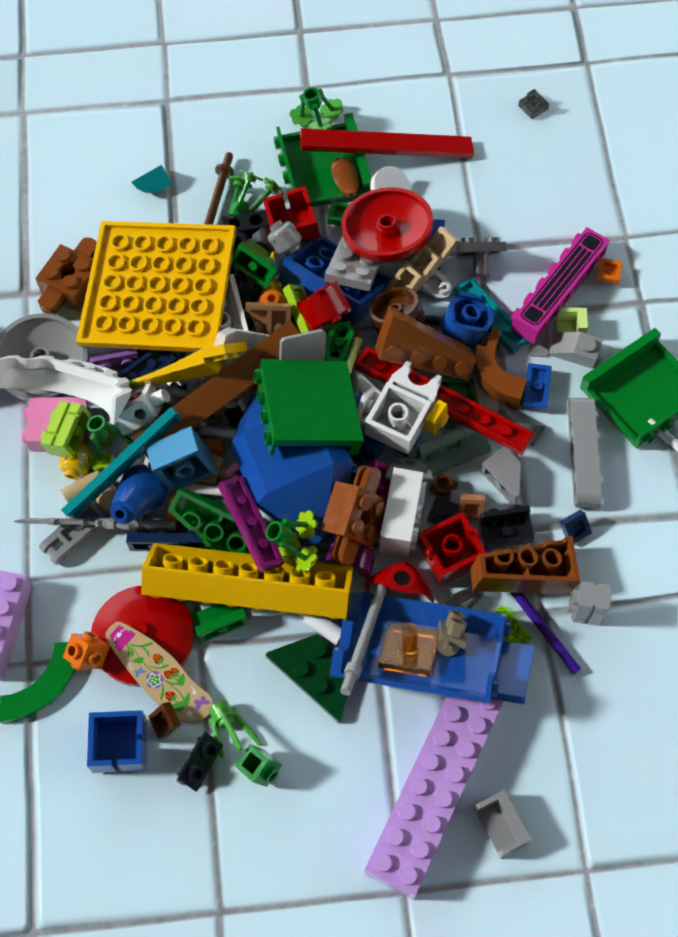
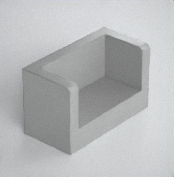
(502, 824)

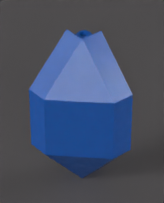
(293, 477)

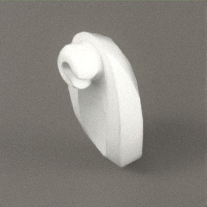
(437, 286)

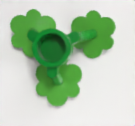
(312, 99)

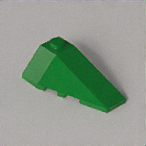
(209, 520)

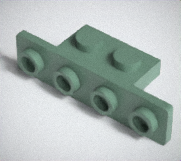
(452, 450)

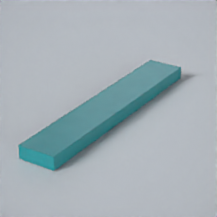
(121, 463)

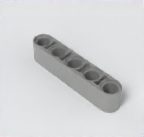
(584, 453)

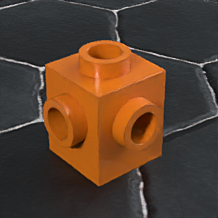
(86, 651)

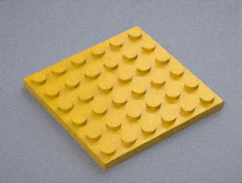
(157, 286)

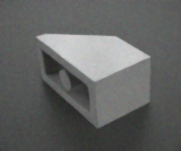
(576, 347)
(504, 473)

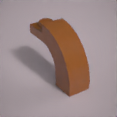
(492, 379)

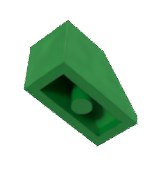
(254, 262)

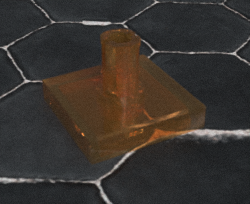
(409, 649)

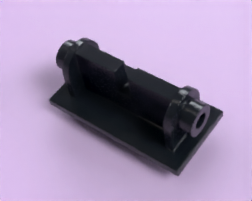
(199, 762)

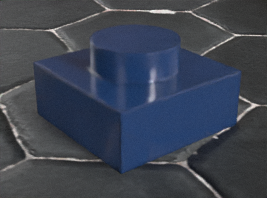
(576, 526)

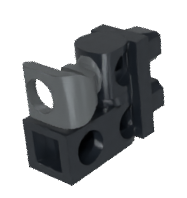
(250, 226)

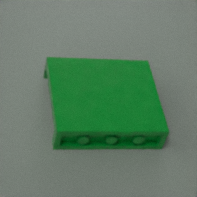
(314, 168)
(636, 387)
(307, 404)

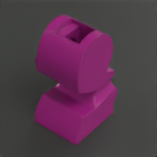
(363, 562)

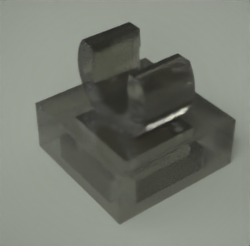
(533, 104)

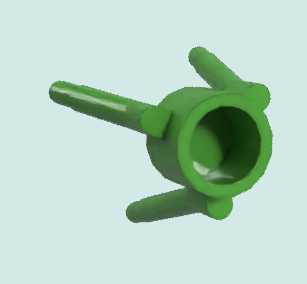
(222, 716)

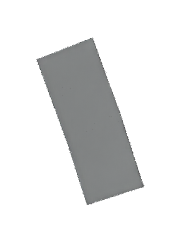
(541, 346)

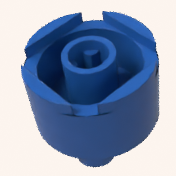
(467, 319)

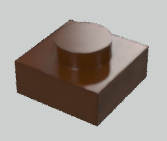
(164, 720)

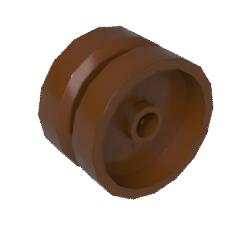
(402, 299)

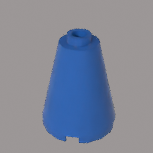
(137, 494)

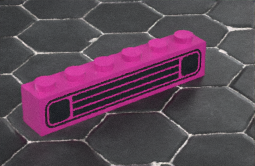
(559, 285)

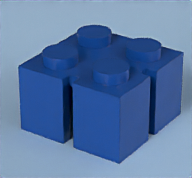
(117, 741)

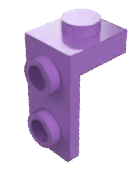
(117, 360)

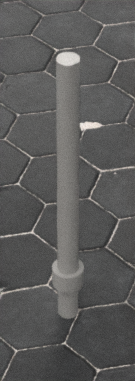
(354, 668)

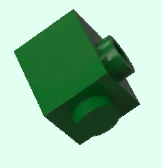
(258, 766)

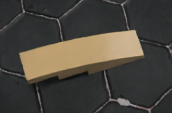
(425, 261)

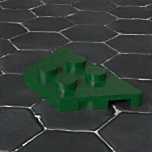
(309, 667)

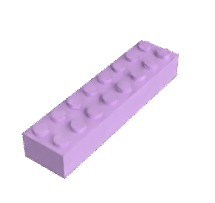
(431, 794)

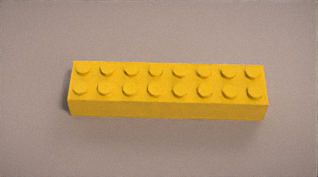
(236, 581)

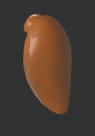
(345, 176)

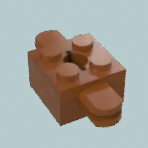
(71, 288)
(354, 514)

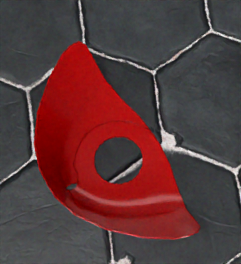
(416, 584)

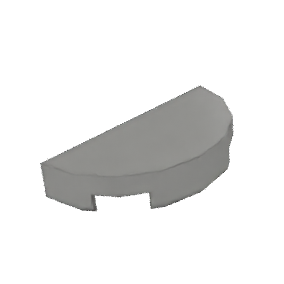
(410, 463)

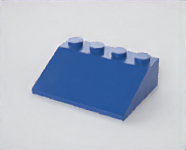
(308, 269)

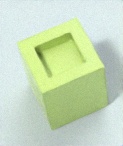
(571, 320)

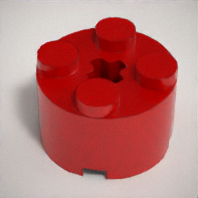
(324, 306)

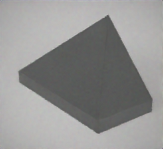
(522, 420)

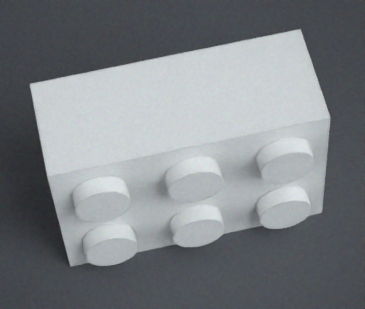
(402, 513)

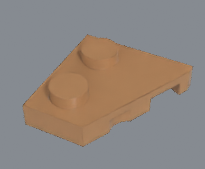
(268, 316)

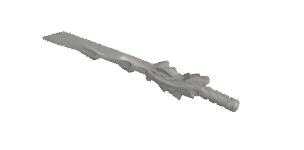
(107, 523)

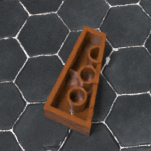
(409, 340)
(529, 569)

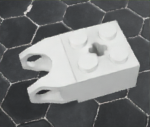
(401, 410)

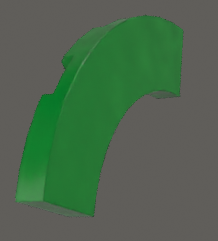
(40, 693)

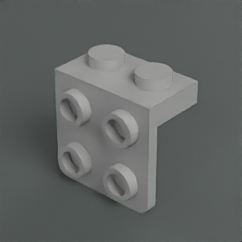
(303, 346)

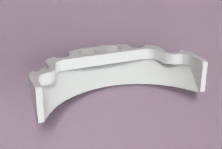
(68, 377)

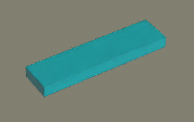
(502, 320)

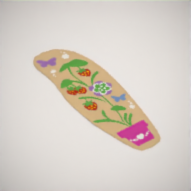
(158, 673)

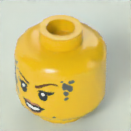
(79, 465)

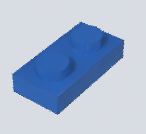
(537, 387)

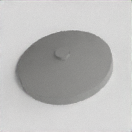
(40, 336)

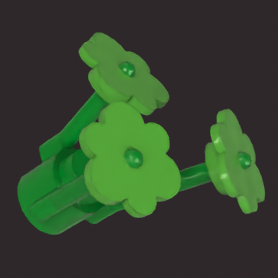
(239, 206)

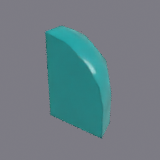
(153, 181)

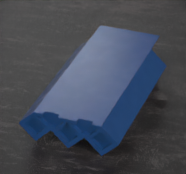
(480, 672)

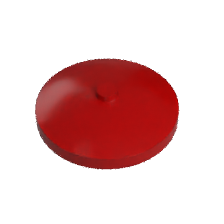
(387, 224)
(160, 619)

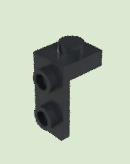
(248, 289)

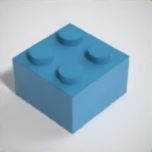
(181, 459)

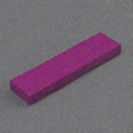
(250, 523)

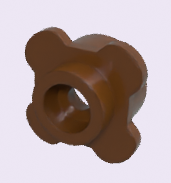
(443, 480)

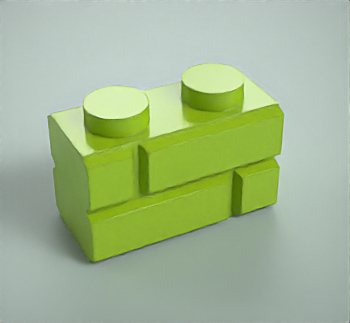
(65, 429)

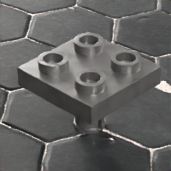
(480, 250)

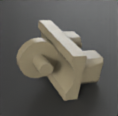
(452, 633)

